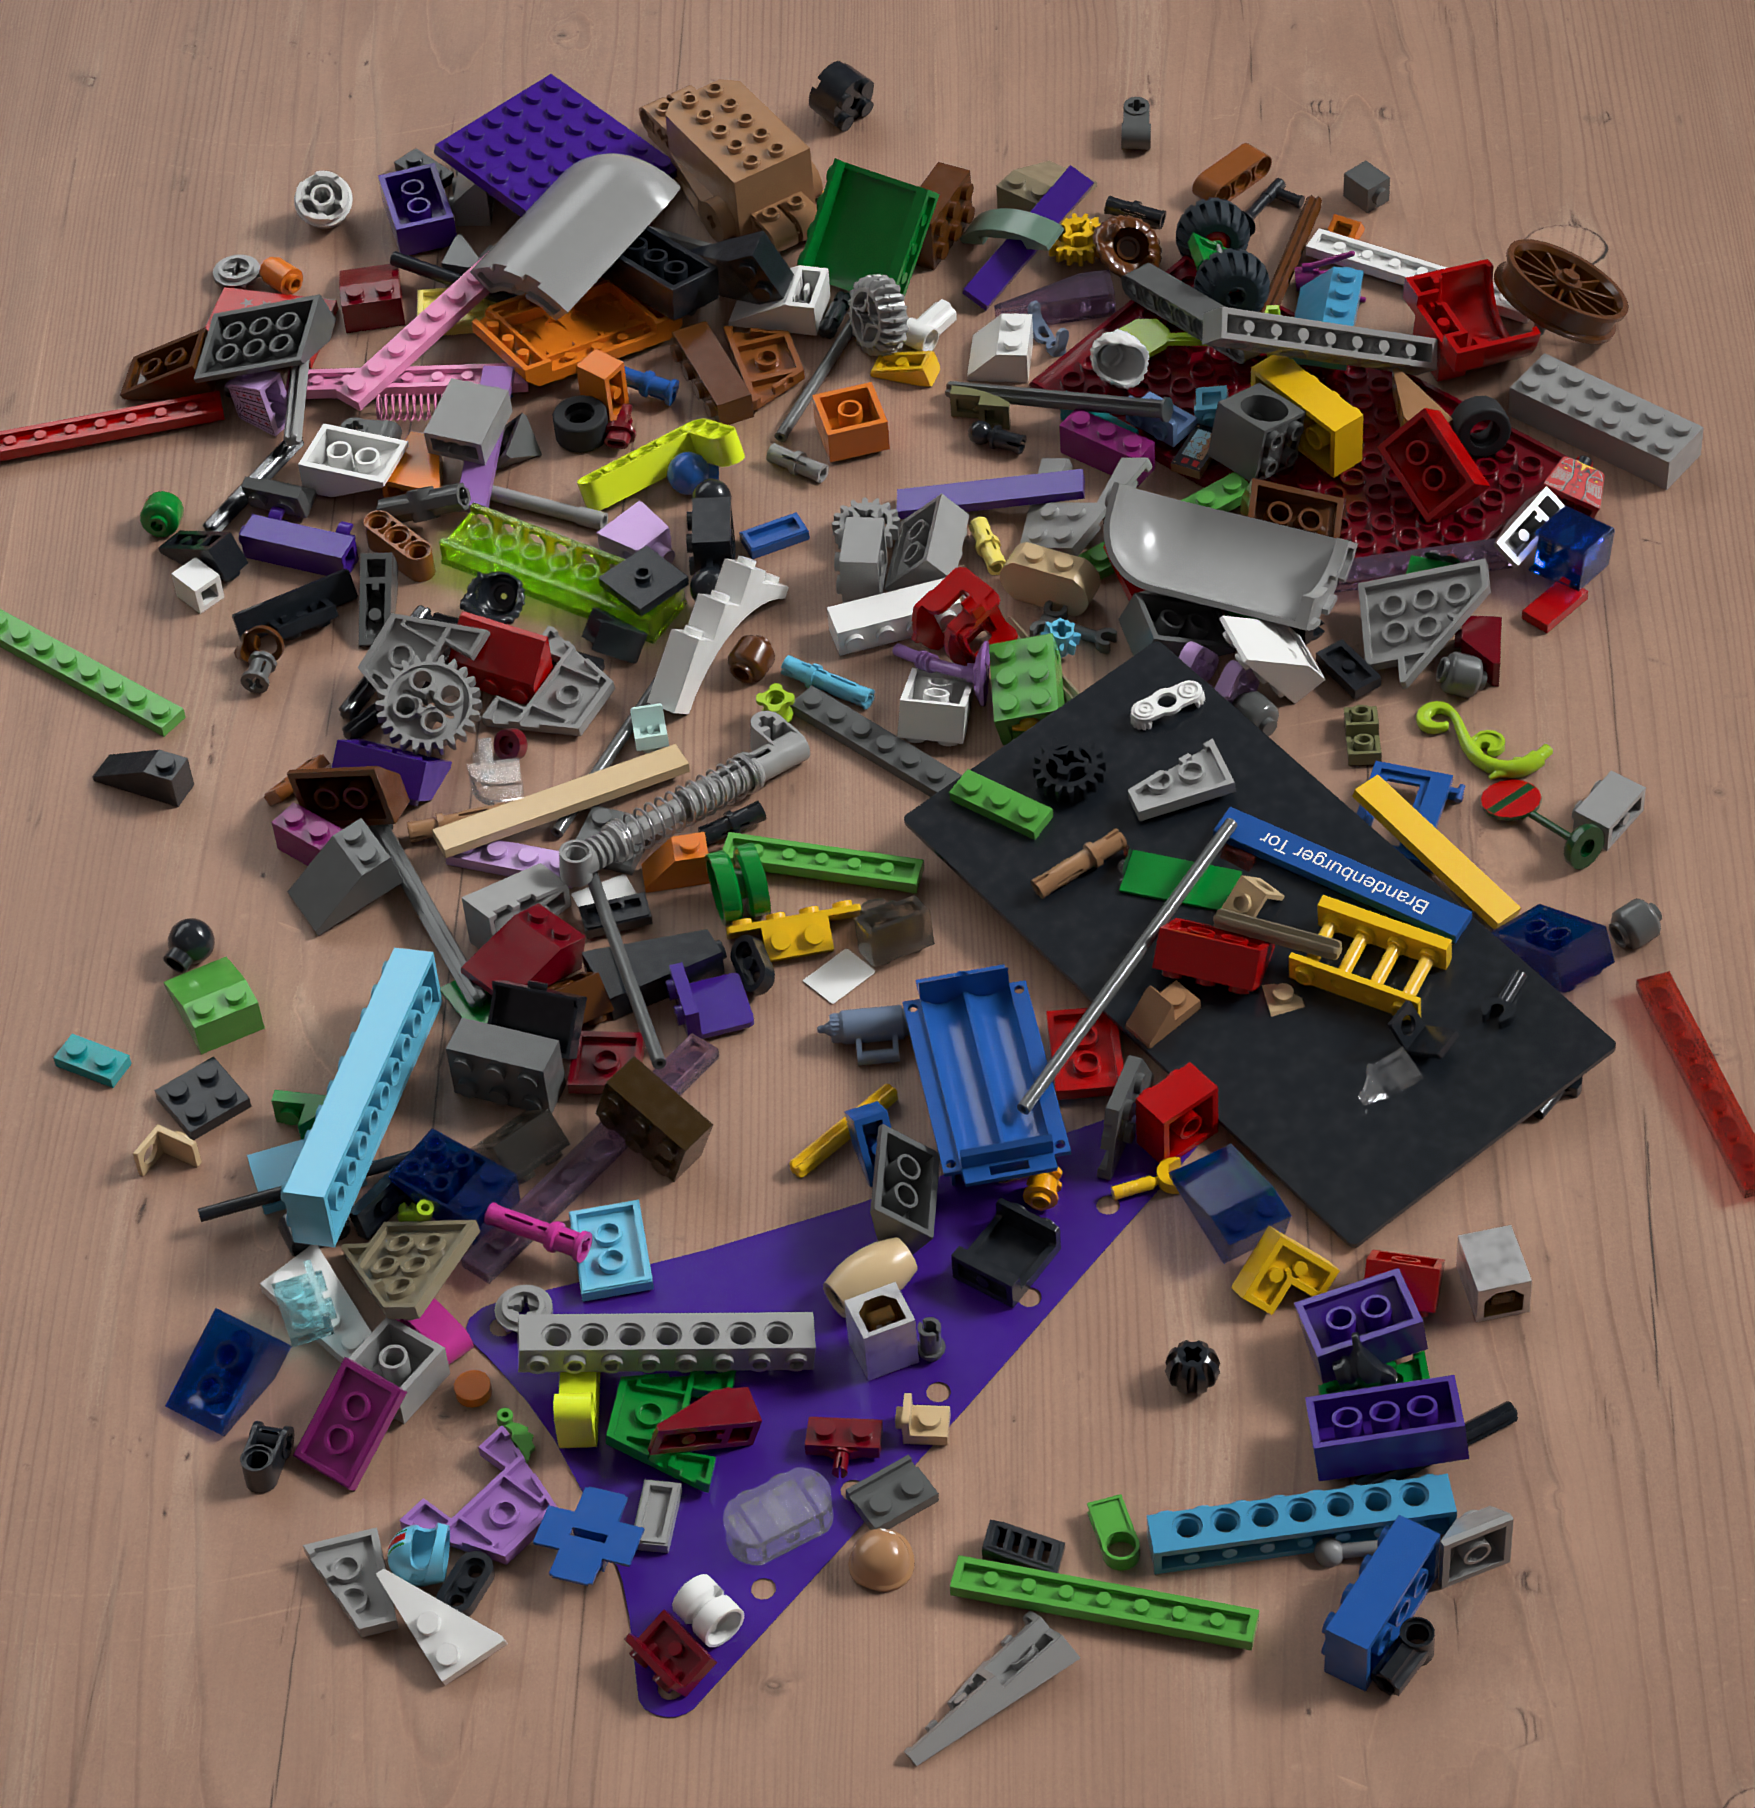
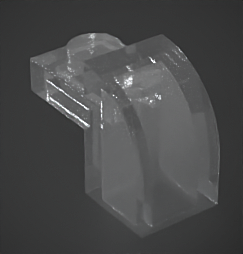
(494, 780)

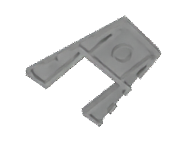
(1073, 525)

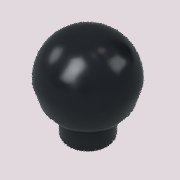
(189, 944)

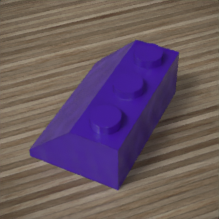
(418, 772)
(1373, 1307)

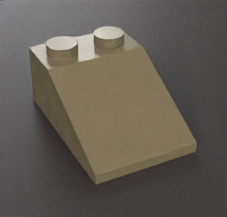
(1028, 184)

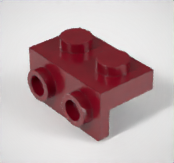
(671, 1654)

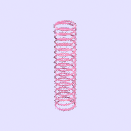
(379, 410)

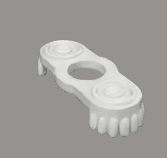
(1149, 710)

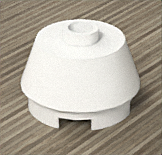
(323, 200)

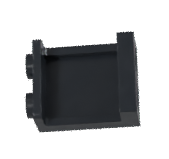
(1008, 1253)

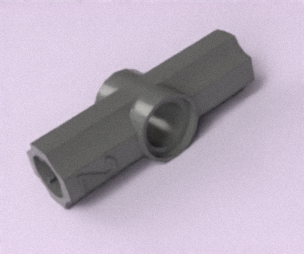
(426, 503)

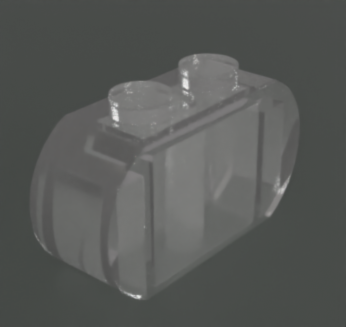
(778, 1516)

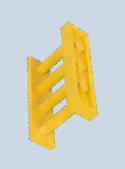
(1378, 930)

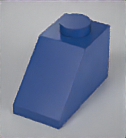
(863, 1130)

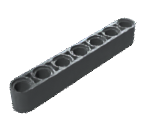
(1175, 303)

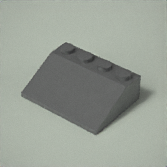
(264, 338)

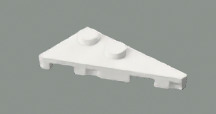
(444, 1634)

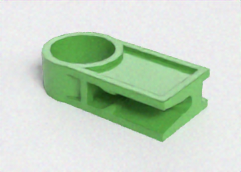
(1113, 1525)

